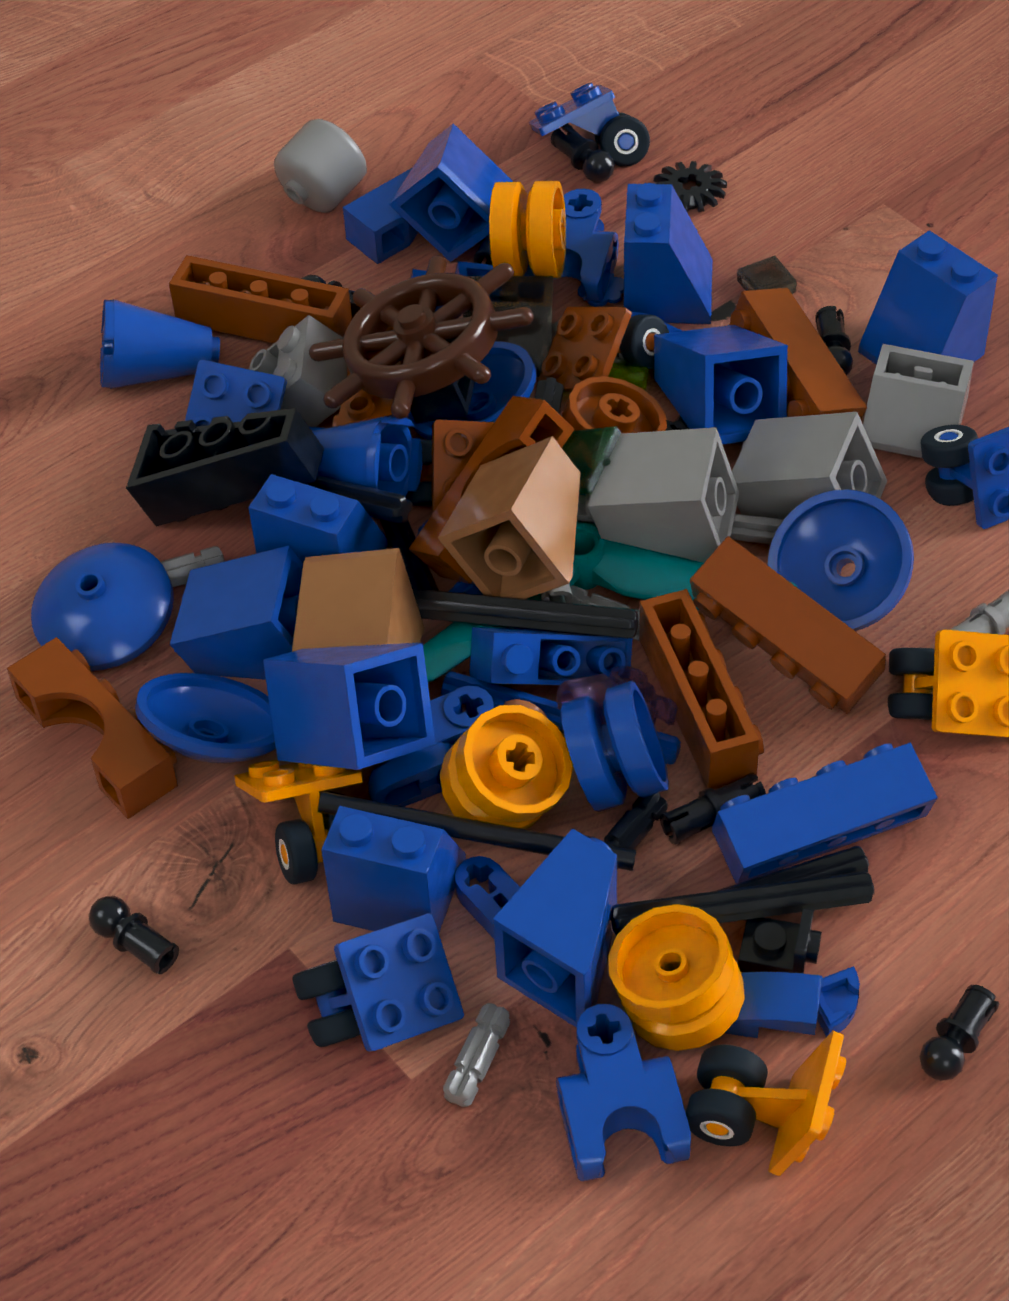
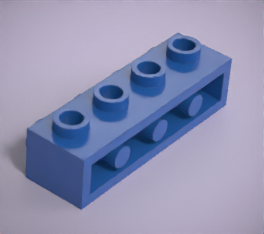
(823, 811)

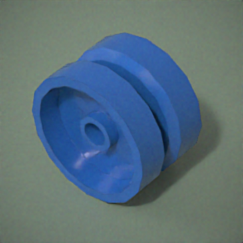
(614, 746)

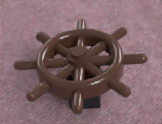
(437, 348)

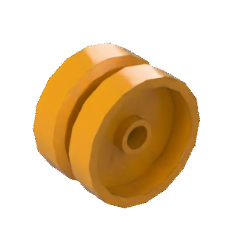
(528, 227)
(506, 768)
(676, 977)

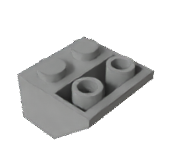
(305, 378)
(913, 395)

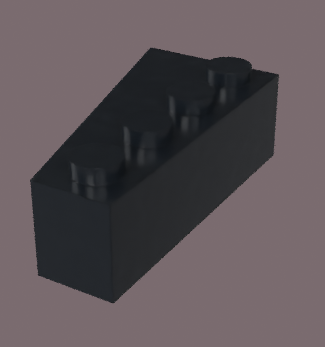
(220, 463)

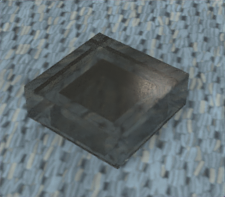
(766, 275)

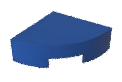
(838, 1000)

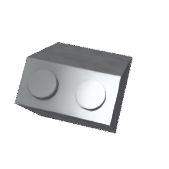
(802, 457)
(666, 493)

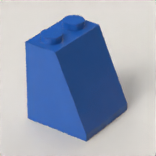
(449, 193)
(665, 258)
(932, 302)
(722, 378)
(311, 521)
(239, 614)
(349, 704)
(388, 870)
(559, 927)

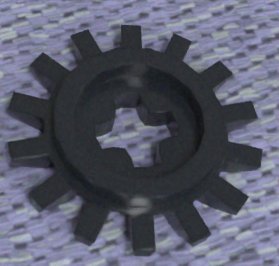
(707, 184)

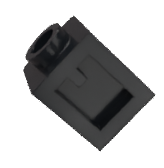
(779, 945)

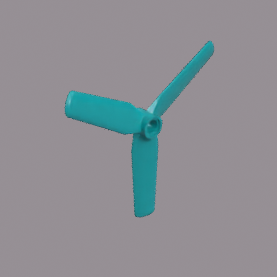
(597, 561)

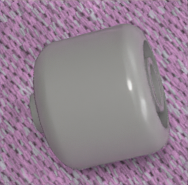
(320, 166)

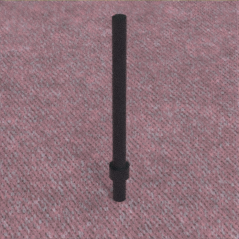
(465, 828)

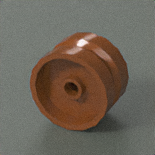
(611, 403)

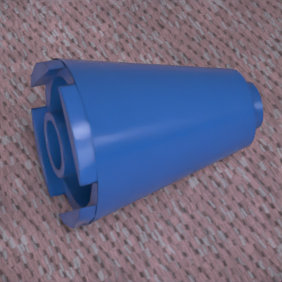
(150, 345)
(373, 454)

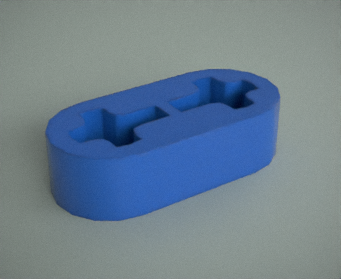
(475, 898)

